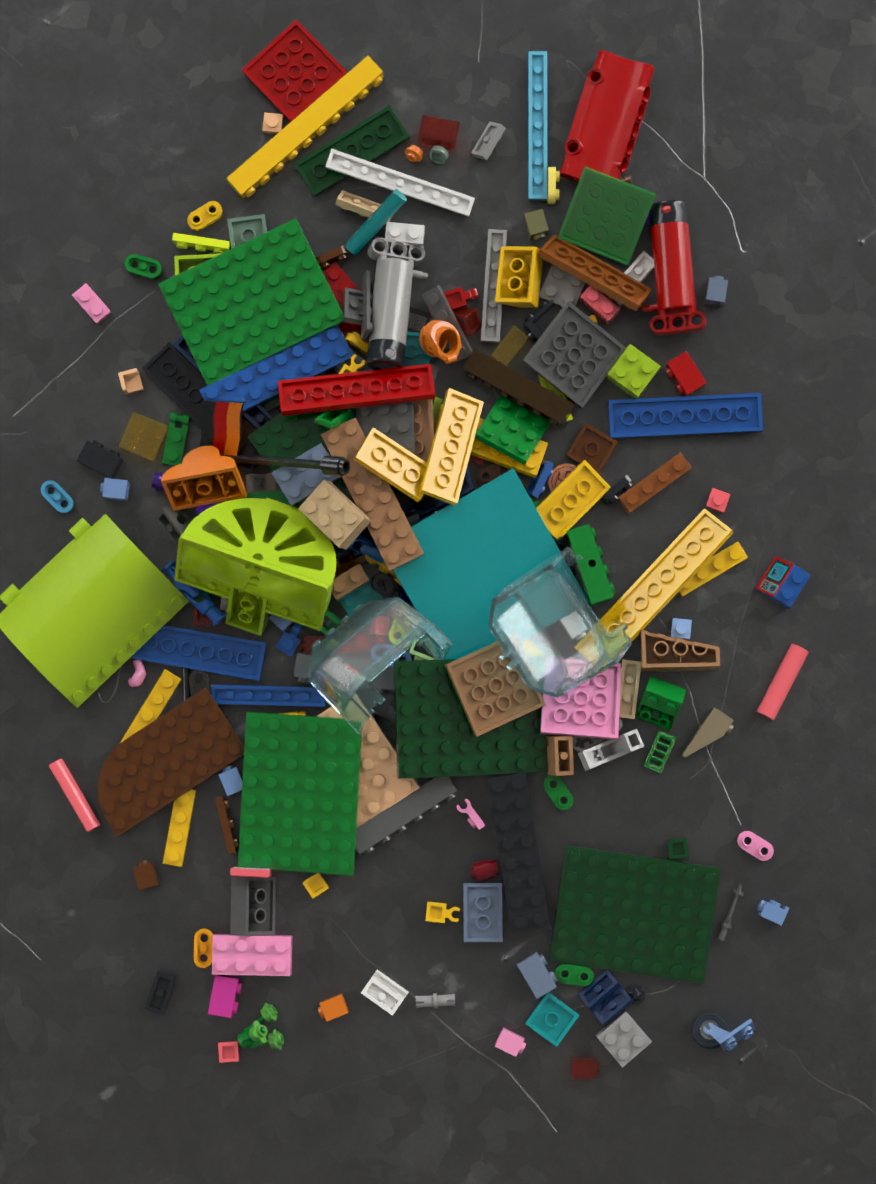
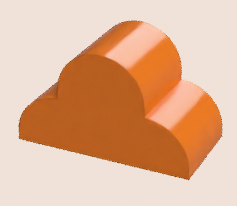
(203, 479)

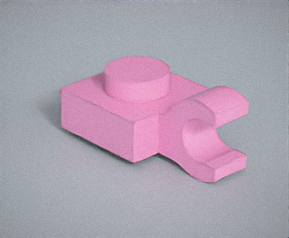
(474, 820)

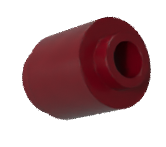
(484, 870)

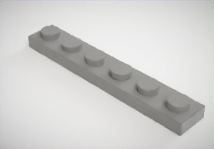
(491, 310)

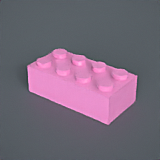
(252, 955)

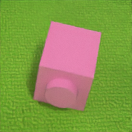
(510, 1042)

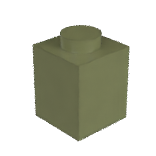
(536, 224)

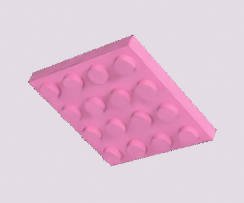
(586, 710)

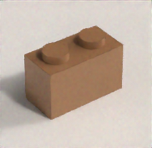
(349, 582)
(560, 755)

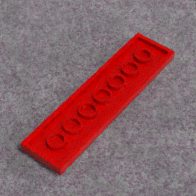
(356, 389)

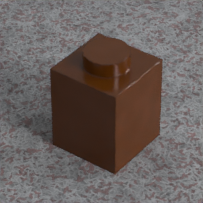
(145, 875)

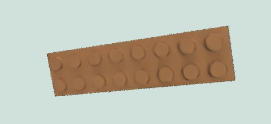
(374, 498)

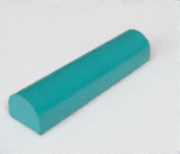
(375, 222)

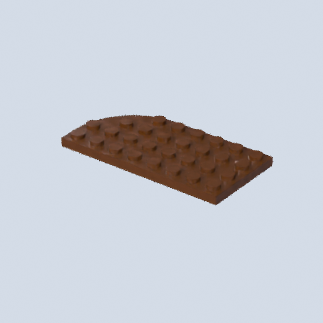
(166, 761)

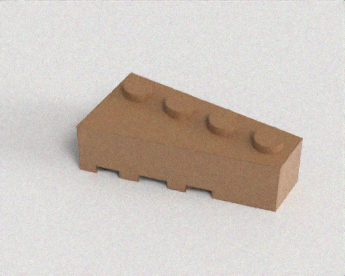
(671, 654)

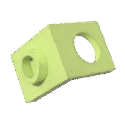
(419, 656)

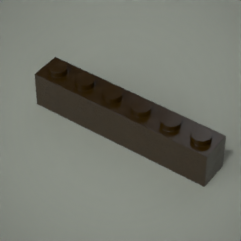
(519, 387)

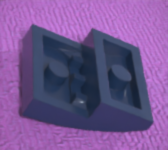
(606, 998)

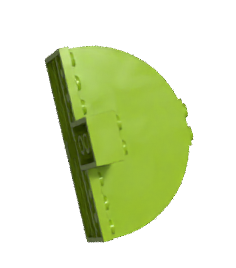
(261, 560)

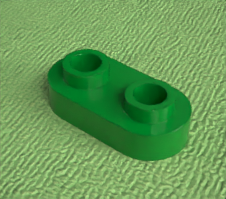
(144, 266)
(558, 792)
(574, 974)

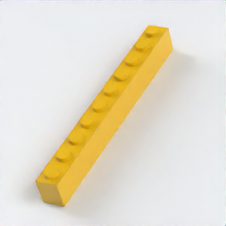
(305, 127)

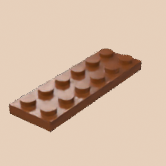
(595, 272)

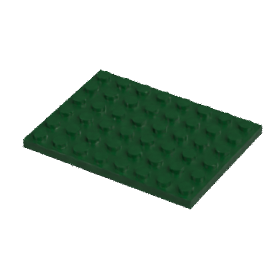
(438, 738)
(635, 914)

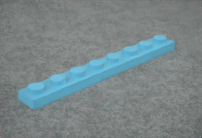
(537, 126)

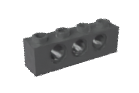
(173, 522)

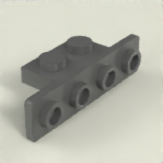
(357, 305)

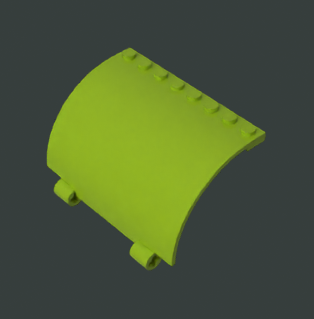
(89, 609)

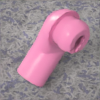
(139, 675)

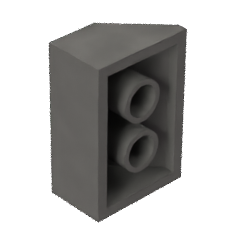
(253, 906)

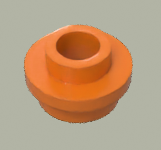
(414, 153)

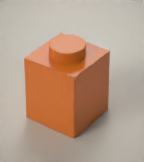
(333, 1007)

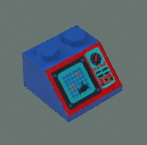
(782, 582)

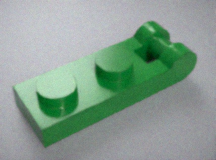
(176, 440)

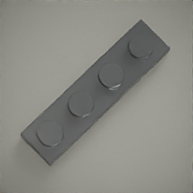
(442, 311)

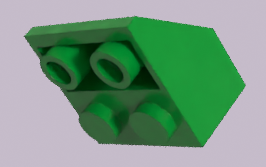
(660, 703)

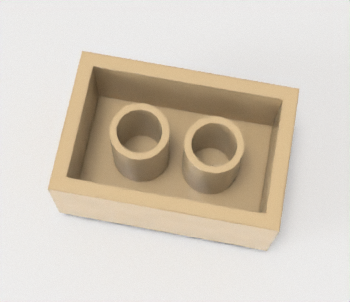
(334, 514)

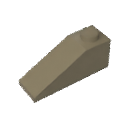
(712, 728)

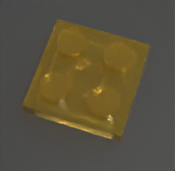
(143, 436)

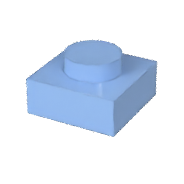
(681, 628)

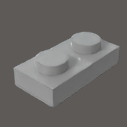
(488, 140)

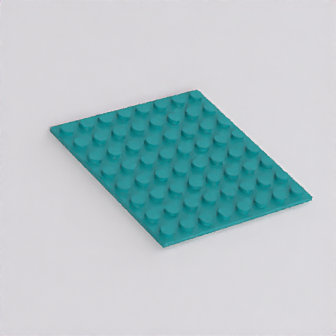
(472, 556)

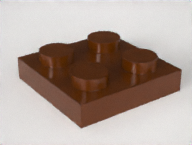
(593, 447)

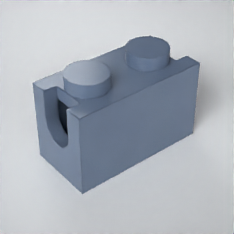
(536, 974)

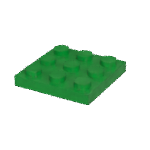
(512, 430)

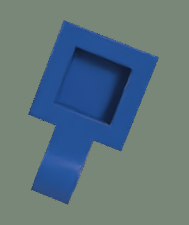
(289, 642)

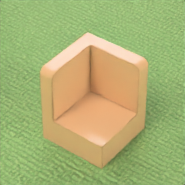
(131, 381)

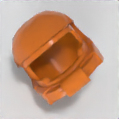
(434, 339)

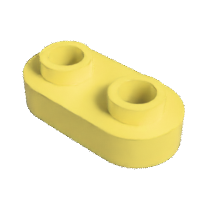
(553, 177)

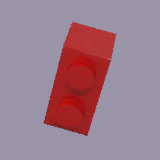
(685, 374)

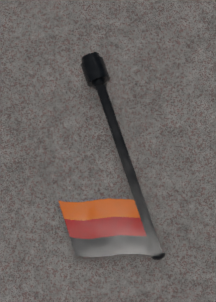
(223, 429)

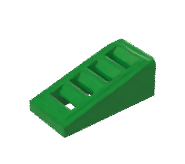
(334, 418)
(659, 734)

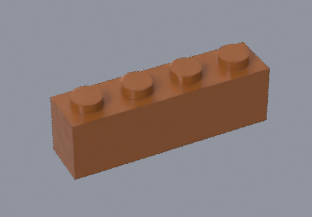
(654, 483)

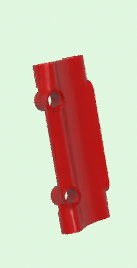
(608, 116)

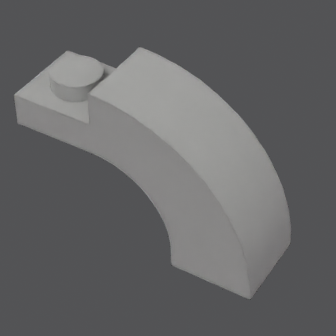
(611, 749)

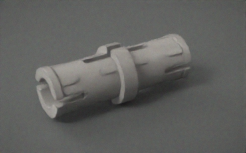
(435, 1000)

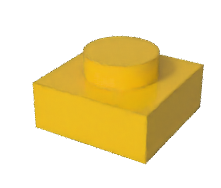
(315, 884)

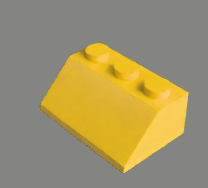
(519, 277)

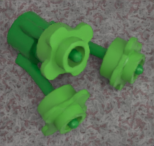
(257, 1032)

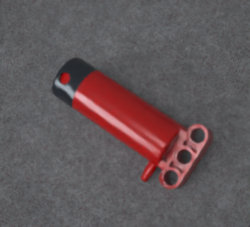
(673, 269)

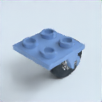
(712, 1031)

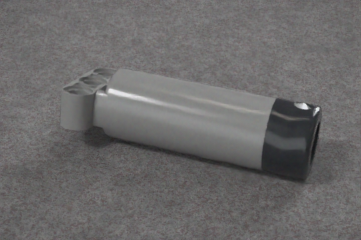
(391, 301)

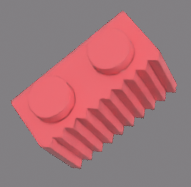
(599, 305)

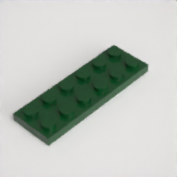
(365, 141)

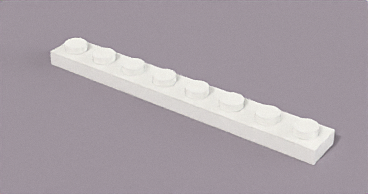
(405, 183)

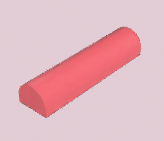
(782, 681)
(74, 795)

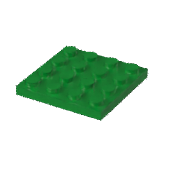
(606, 215)

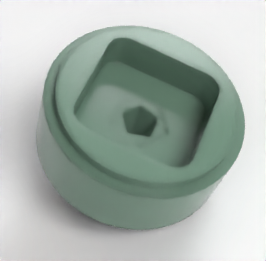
(438, 154)

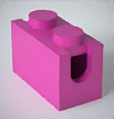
(224, 996)

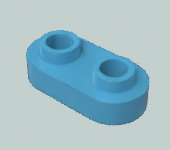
(57, 497)

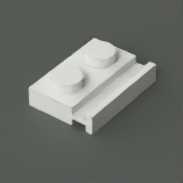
(384, 992)

